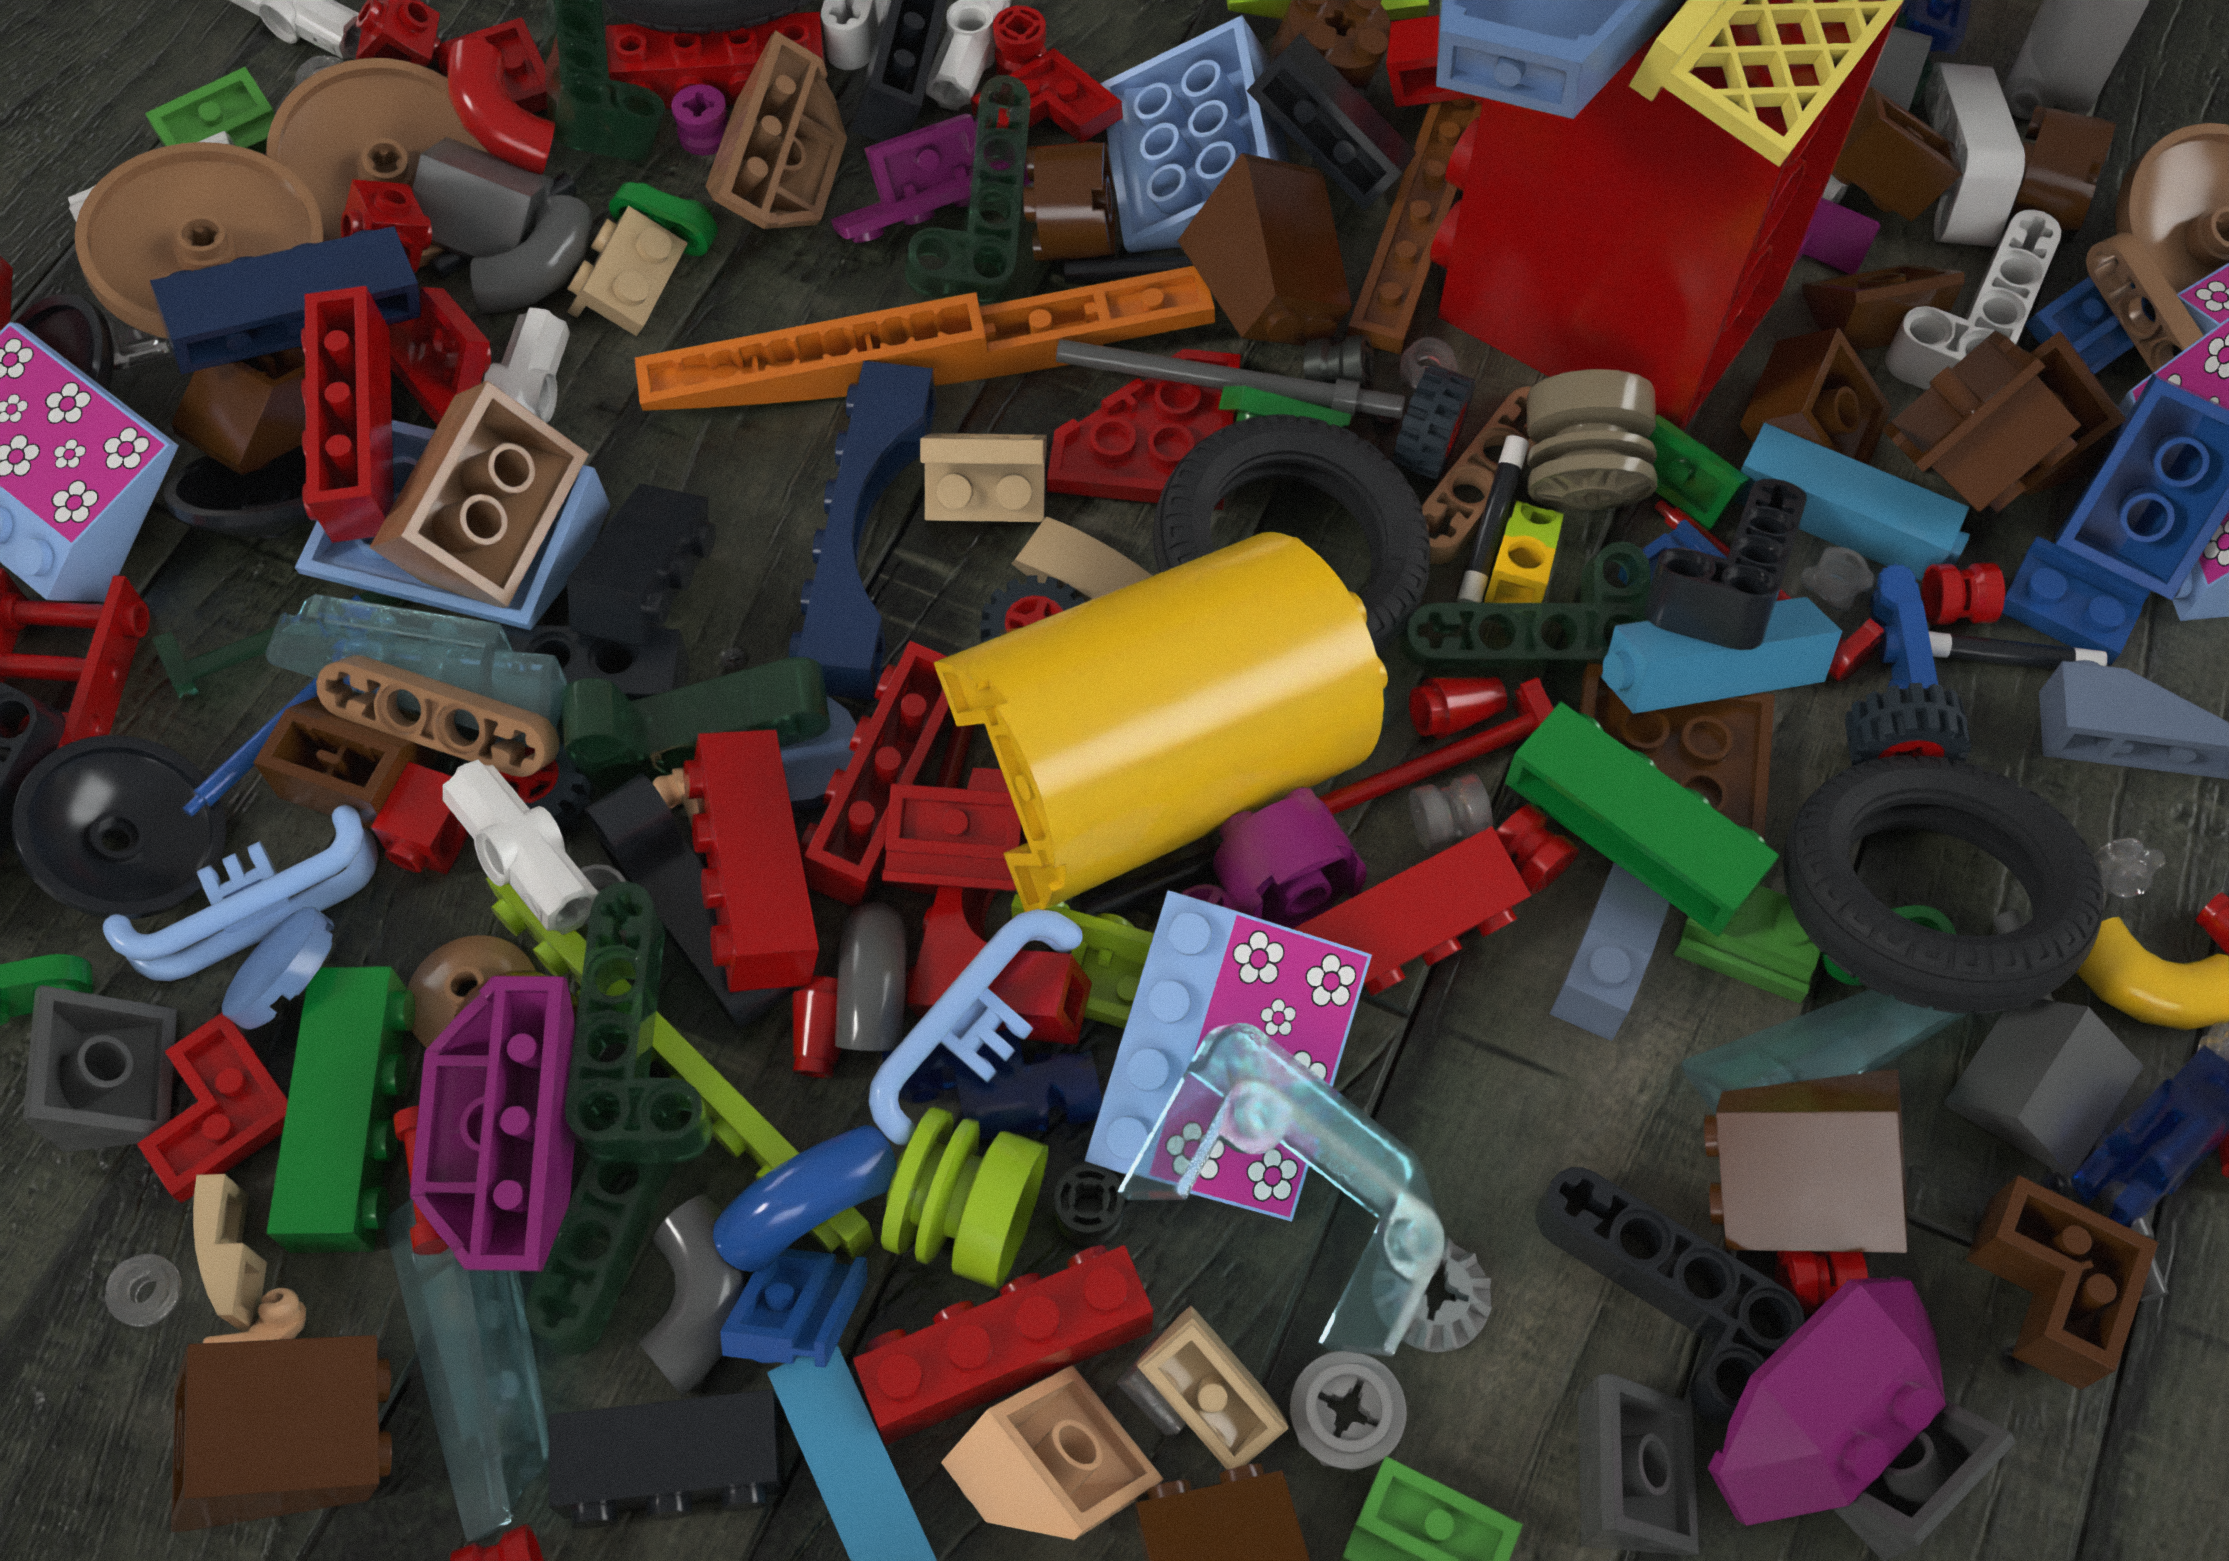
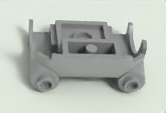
(2070, 54)

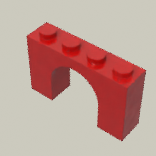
(1038, 985)

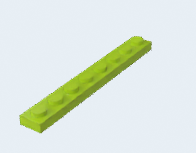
(737, 1122)

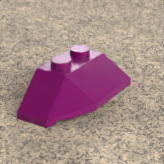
(495, 1126)
(1832, 1404)

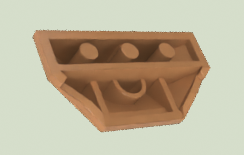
(780, 141)

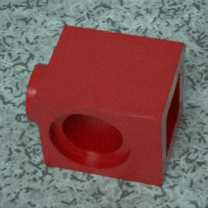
(418, 824)

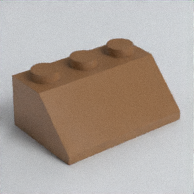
(480, 497)

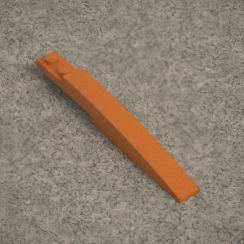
(940, 334)

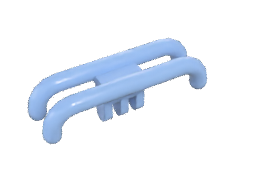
(249, 903)
(967, 1017)

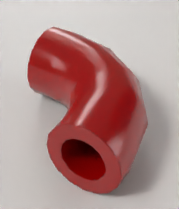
(489, 113)

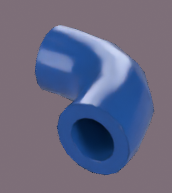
(802, 1196)

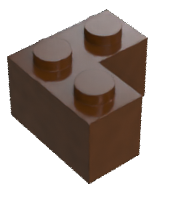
(2081, 1277)

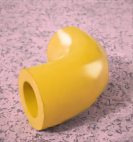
(2153, 988)

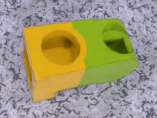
(1525, 556)

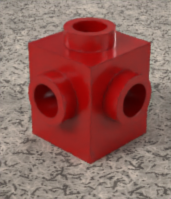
(398, 31)
(384, 205)

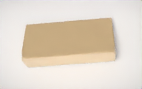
(1212, 1391)

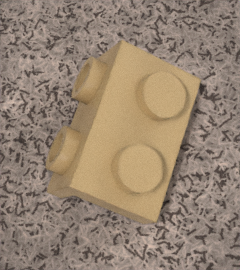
(629, 271)

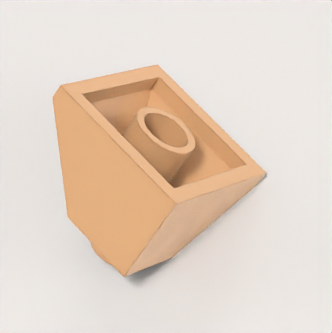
(1050, 1460)

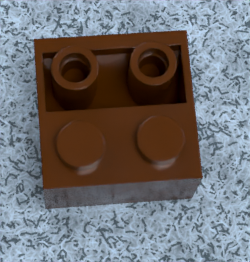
(1896, 157)
(245, 410)
(336, 762)

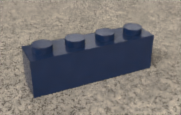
(260, 301)

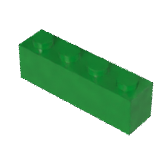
(1640, 818)
(341, 1111)

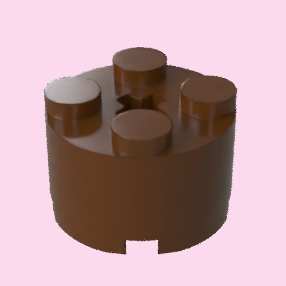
(1345, 32)
(2062, 164)
(1070, 201)

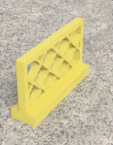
(1700, 23)

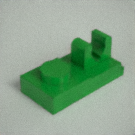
(1252, 402)
(1694, 475)

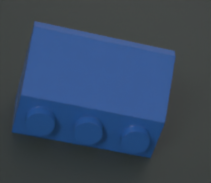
(2155, 490)

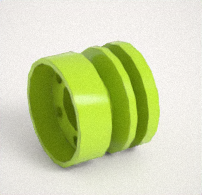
(956, 1194)

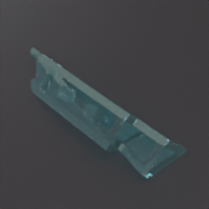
(435, 645)
(1827, 1042)
(476, 1375)

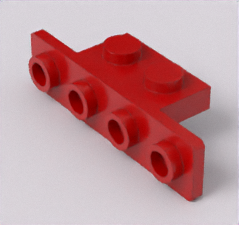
(438, 352)

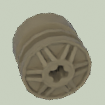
(1591, 440)

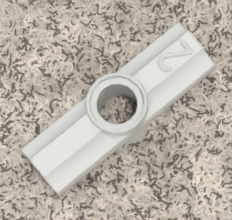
(317, 21)
(964, 52)
(532, 362)
(520, 846)

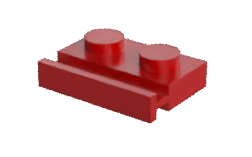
(950, 837)

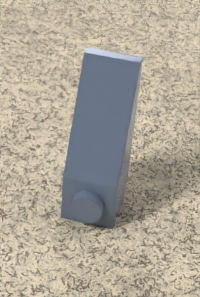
(2128, 722)
(1611, 955)

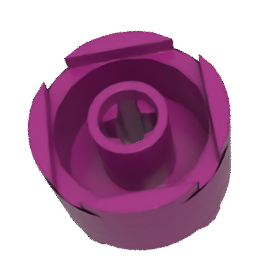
(1287, 860)

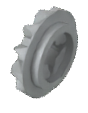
(1456, 1321)
(1380, 1402)

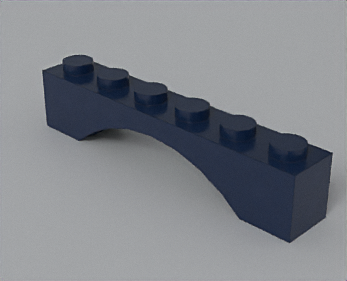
(841, 625)

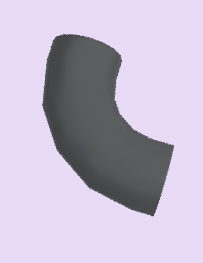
(538, 264)
(871, 979)
(706, 1290)

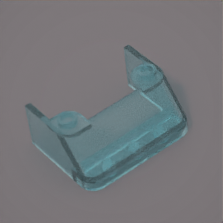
(1259, 1095)

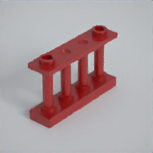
(100, 674)

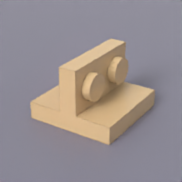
(984, 477)

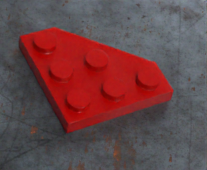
(1138, 436)

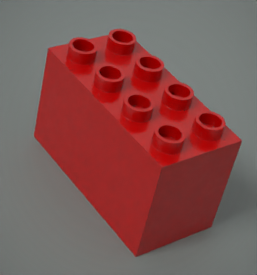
(1636, 225)

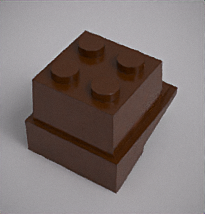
(1986, 424)

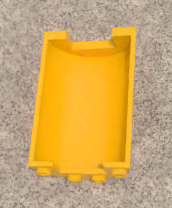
(1171, 708)

